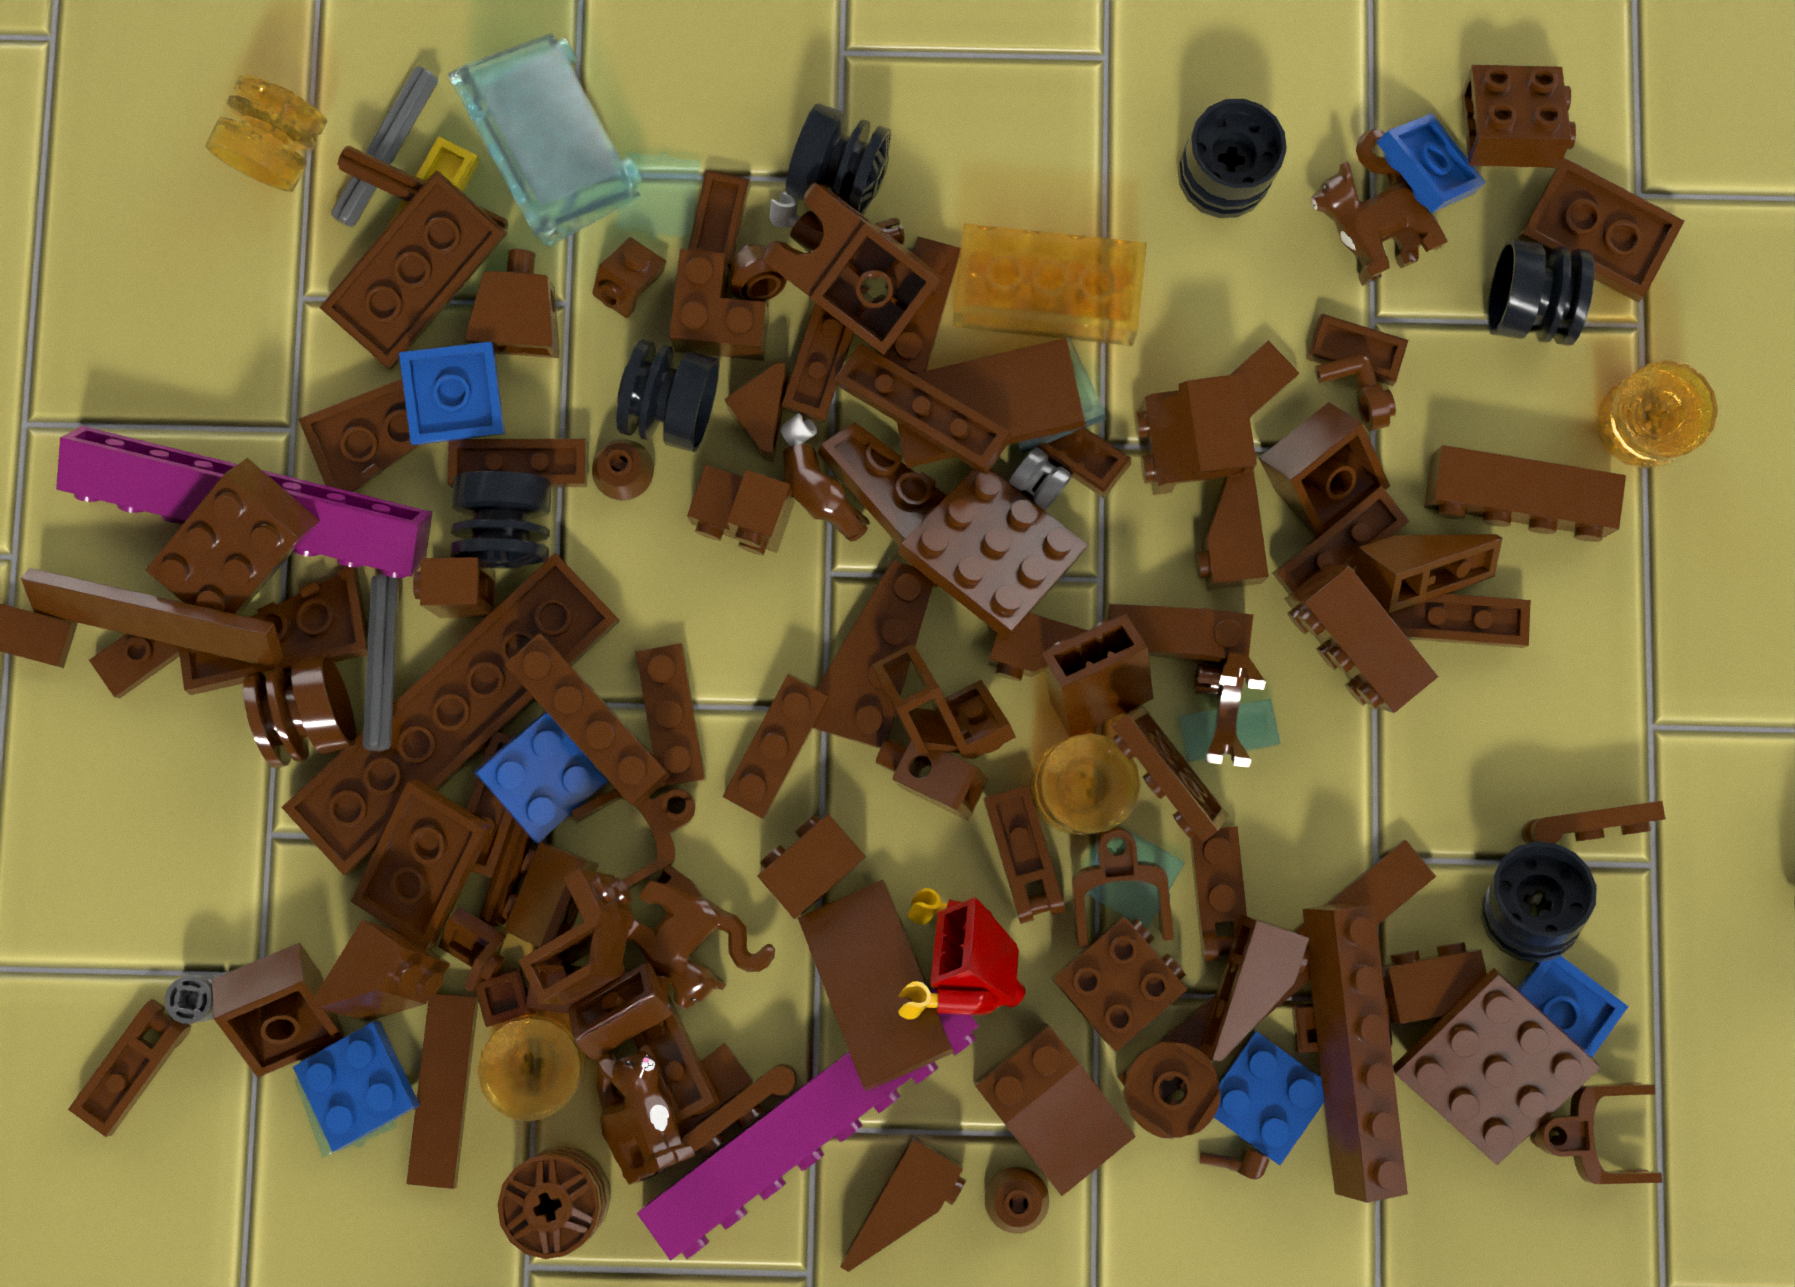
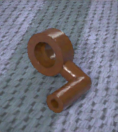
(1373, 402)

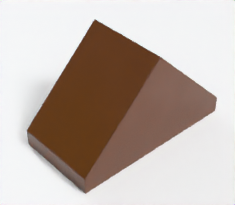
(759, 408)

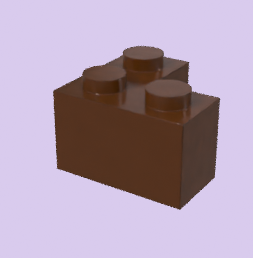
(708, 320)
(743, 508)

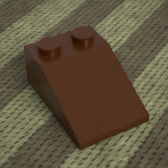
(1054, 1109)

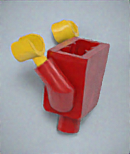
(971, 960)

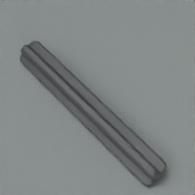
(387, 142)
(380, 663)

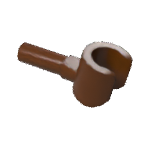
(1251, 1165)

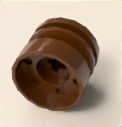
(290, 713)
(565, 1175)

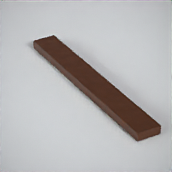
(1385, 884)

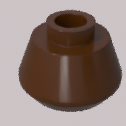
(753, 278)
(634, 474)
(1017, 1184)

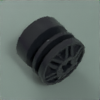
(1237, 136)
(837, 160)
(1540, 292)
(676, 397)
(501, 515)
(1551, 881)

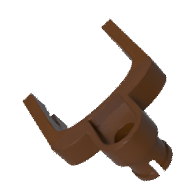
(1227, 686)
(658, 819)
(1119, 866)
(1577, 1135)

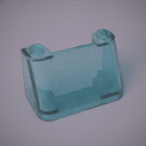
(545, 137)

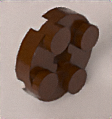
(1198, 1083)

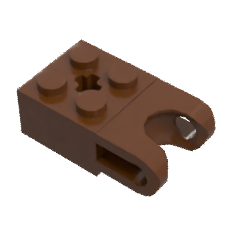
(840, 267)

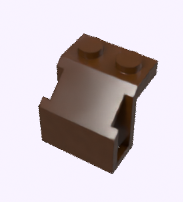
(1196, 433)
(961, 723)
(602, 935)

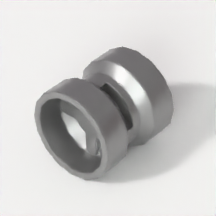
(1033, 471)
(200, 998)

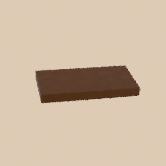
(414, 269)
(1022, 390)
(864, 968)

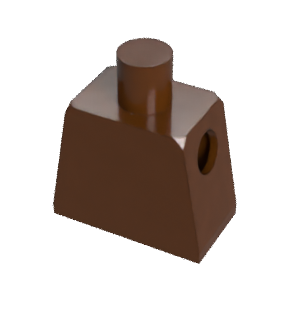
(516, 310)
(949, 785)

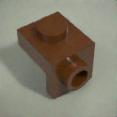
(626, 276)
(475, 945)

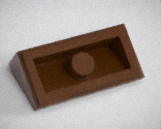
(619, 1011)

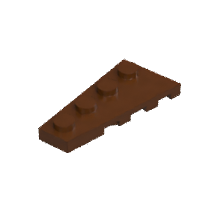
(359, 436)
(881, 481)
(315, 621)
(886, 625)

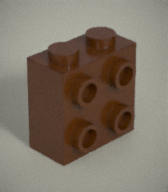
(1517, 116)
(1098, 674)
(1120, 982)

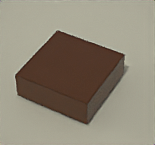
(503, 997)

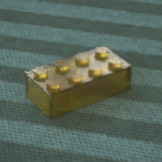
(1049, 284)

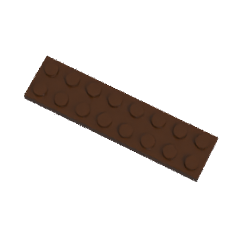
(447, 714)

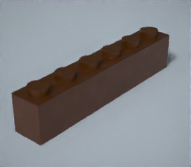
(1355, 1052)

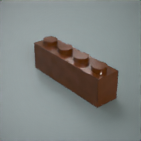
(1524, 492)
(588, 720)

